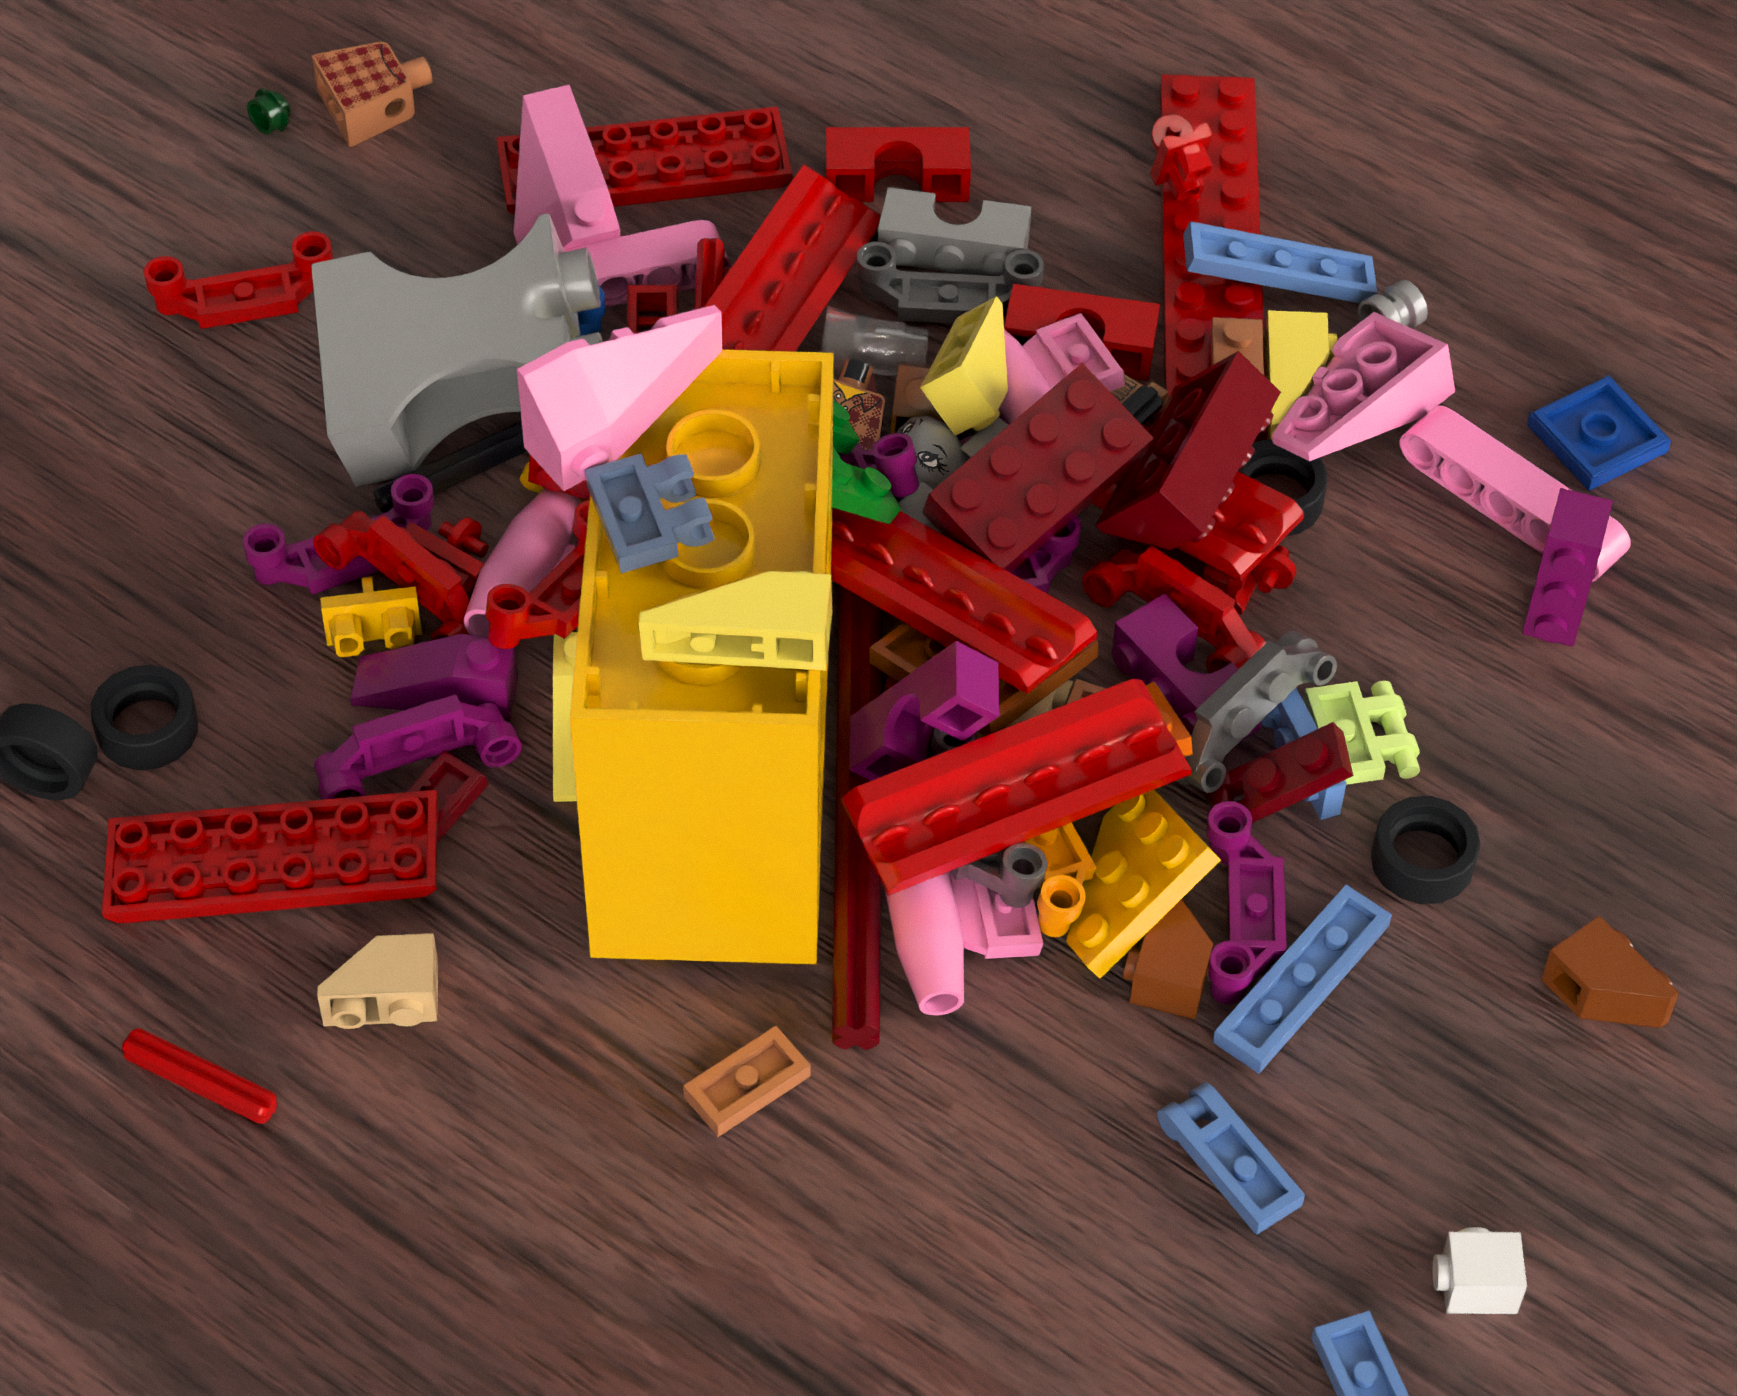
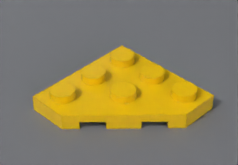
(1142, 870)

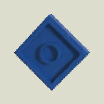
(1598, 432)

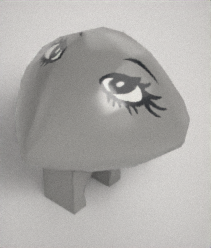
(935, 448)

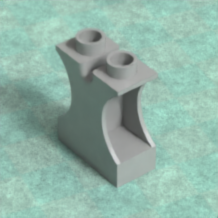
(428, 355)

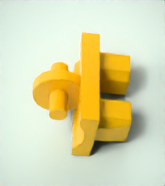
(369, 617)

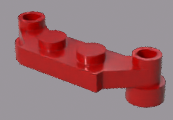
(240, 294)
(402, 560)
(1206, 605)
(548, 607)

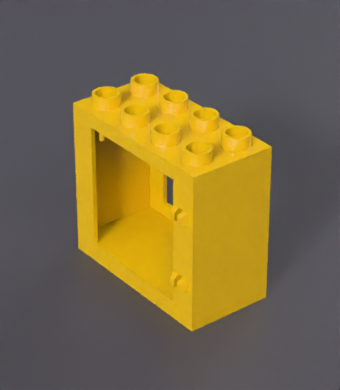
(702, 774)

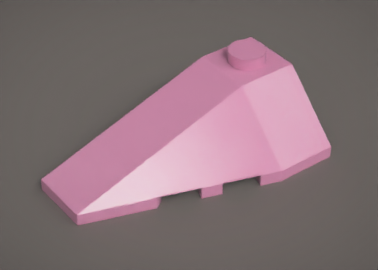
(560, 173)
(1372, 385)
(596, 400)

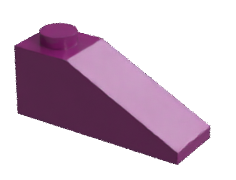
(437, 670)

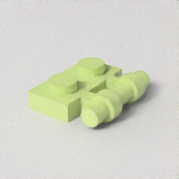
(1354, 714)

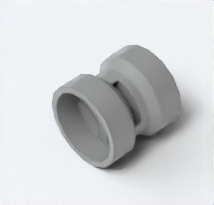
(1400, 303)

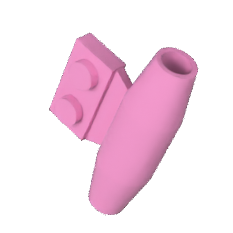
(1049, 359)
(525, 553)
(941, 919)

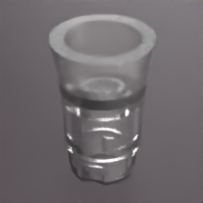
(873, 341)

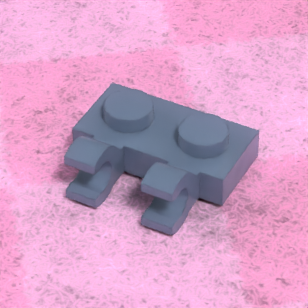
(633, 515)

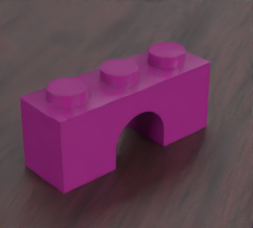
(1567, 567)
(1156, 646)
(948, 692)

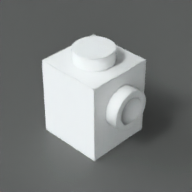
(1481, 1272)

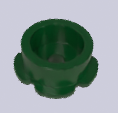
(269, 111)

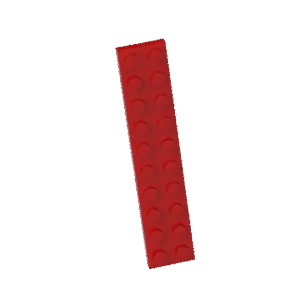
(1226, 202)

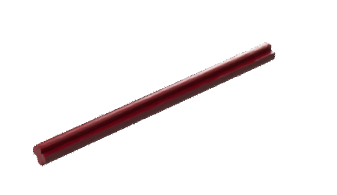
(856, 880)

